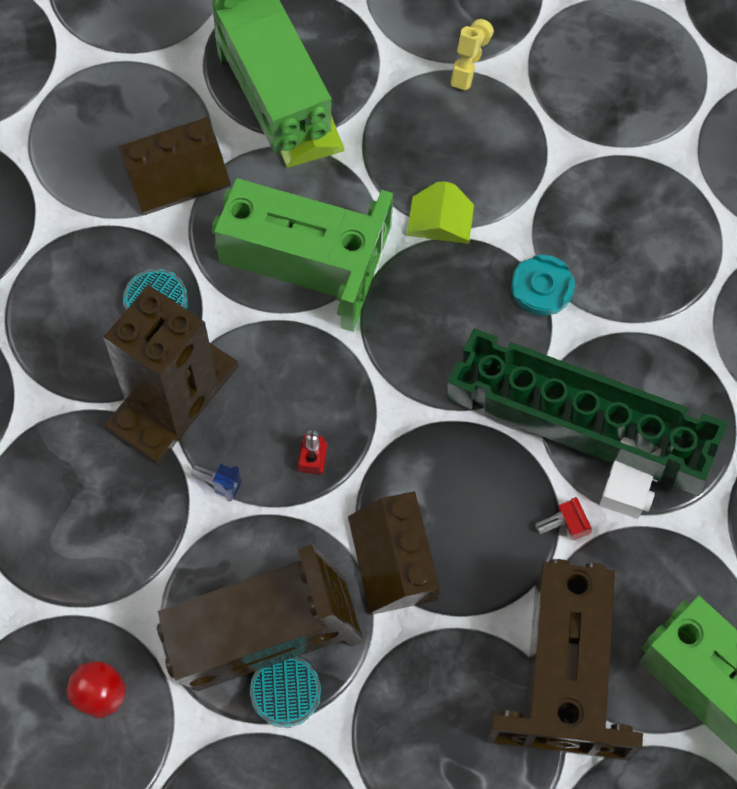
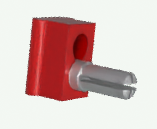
(312, 447)
(572, 515)

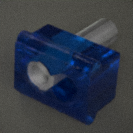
(225, 480)

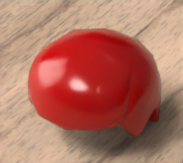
(96, 689)

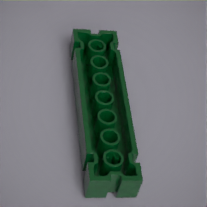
(586, 411)

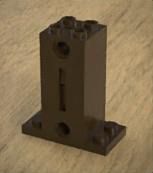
(163, 372)
(258, 622)
(569, 669)

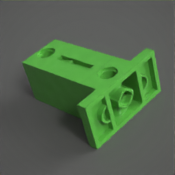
(272, 71)
(304, 242)
(698, 665)

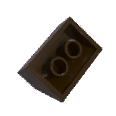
(175, 166)
(393, 554)

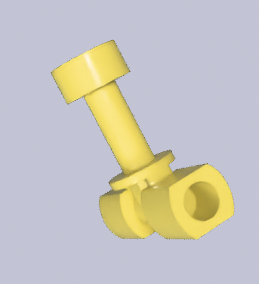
(470, 52)

